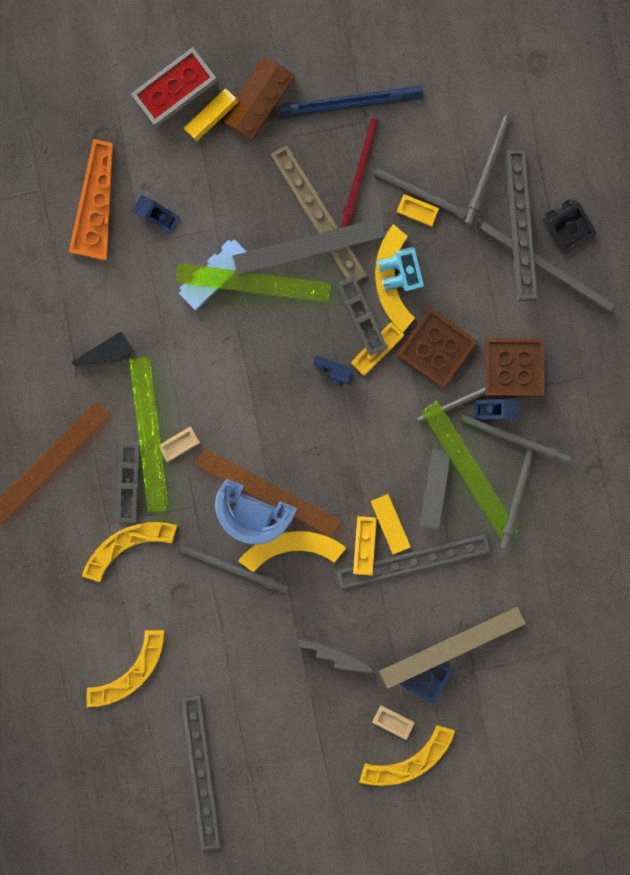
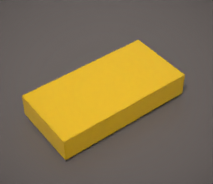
(417, 210)

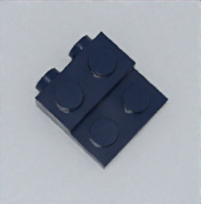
(339, 373)
(429, 683)

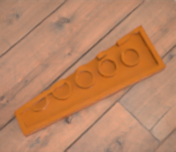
(92, 217)

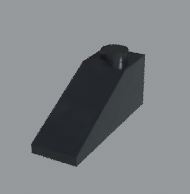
(112, 350)

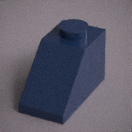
(155, 213)
(497, 409)

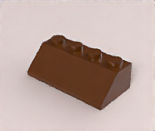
(258, 98)

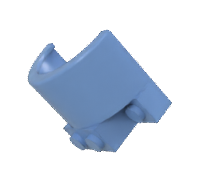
(250, 517)

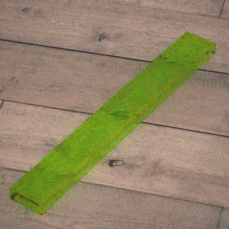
(253, 282)
(148, 434)
(467, 466)

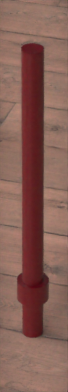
(349, 210)

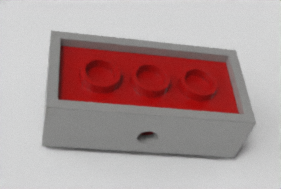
(174, 87)

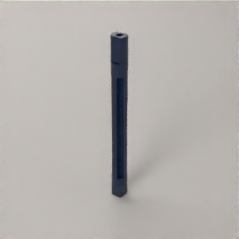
(351, 101)

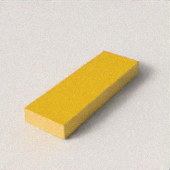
(211, 114)
(365, 362)
(390, 524)
(364, 546)

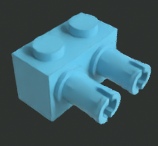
(409, 275)

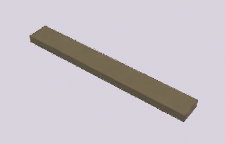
(315, 209)
(452, 647)

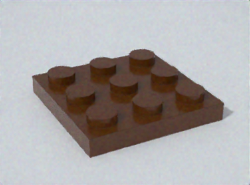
(436, 347)
(514, 367)

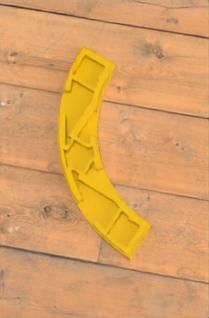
(390, 299)
(123, 540)
(292, 541)
(134, 677)
(413, 766)

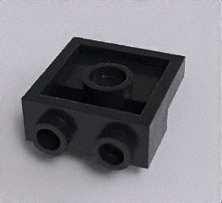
(569, 225)

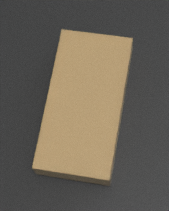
(179, 444)
(393, 722)

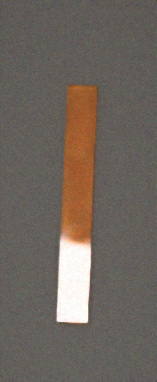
(51, 459)
(267, 491)

